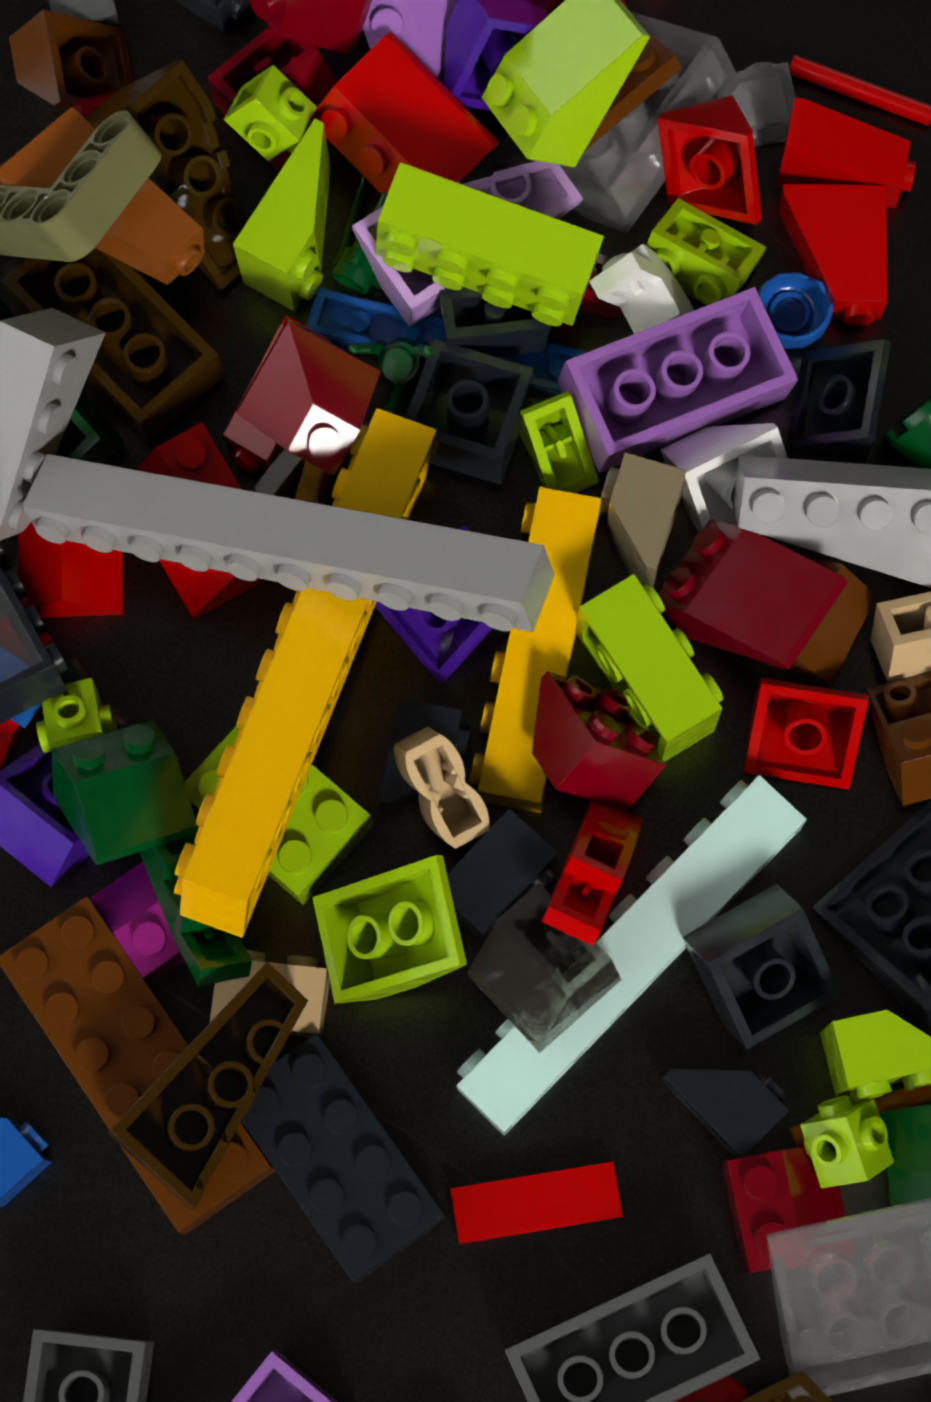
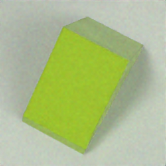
(558, 444)

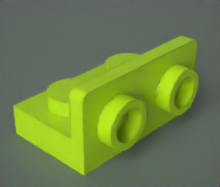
(704, 252)

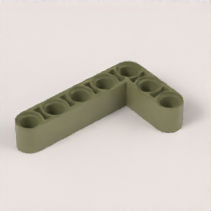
(85, 198)

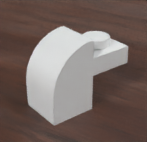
(641, 288)

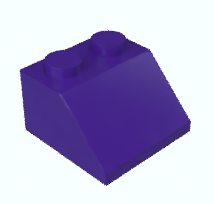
(32, 821)

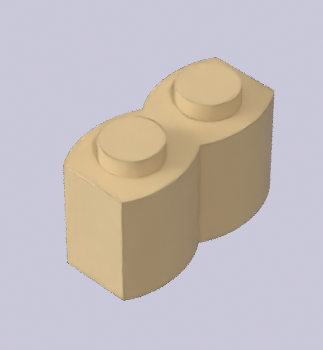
(438, 774)

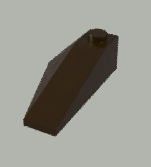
(192, 164)

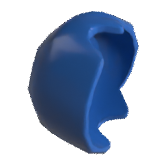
(797, 308)

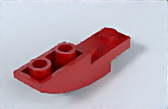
(593, 871)

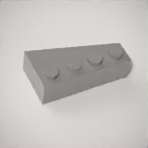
(41, 378)
(841, 510)

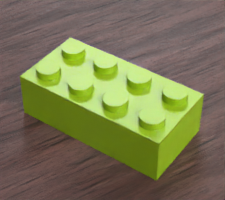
(486, 245)

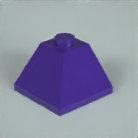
(477, 41)
(436, 641)

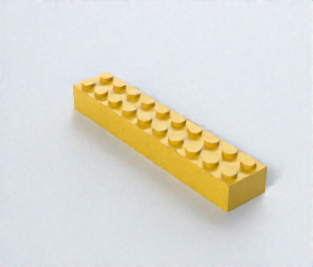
(293, 698)

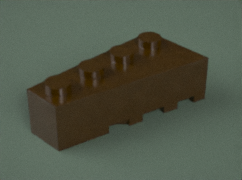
(201, 1098)

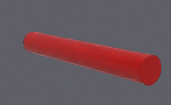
(861, 90)

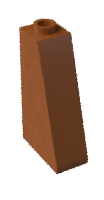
(151, 229)

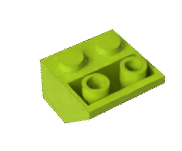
(874, 1052)

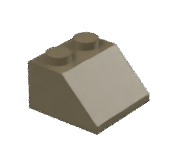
(641, 512)

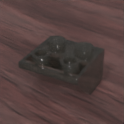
(540, 973)

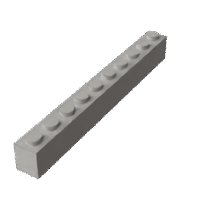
(292, 542)

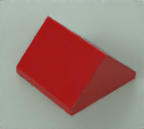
(711, 159)
(69, 577)
(805, 733)

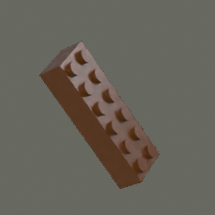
(116, 1039)

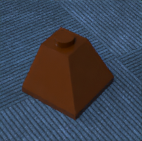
(70, 58)

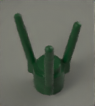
(350, 262)
(398, 362)

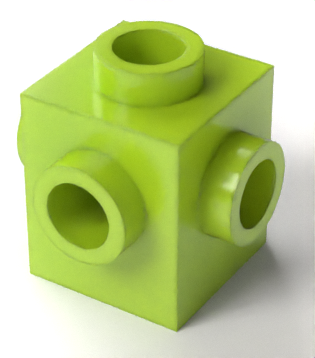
(270, 113)
(74, 716)
(846, 1142)

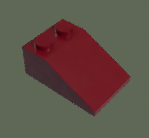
(748, 594)

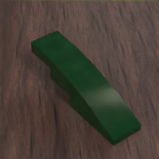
(208, 952)

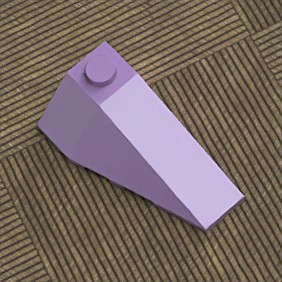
(531, 185)

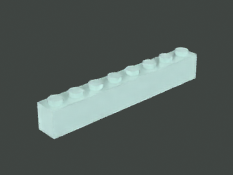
(641, 945)

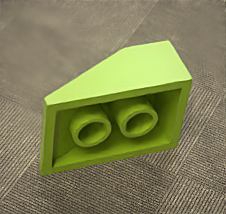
(565, 77)
(285, 235)
(390, 932)

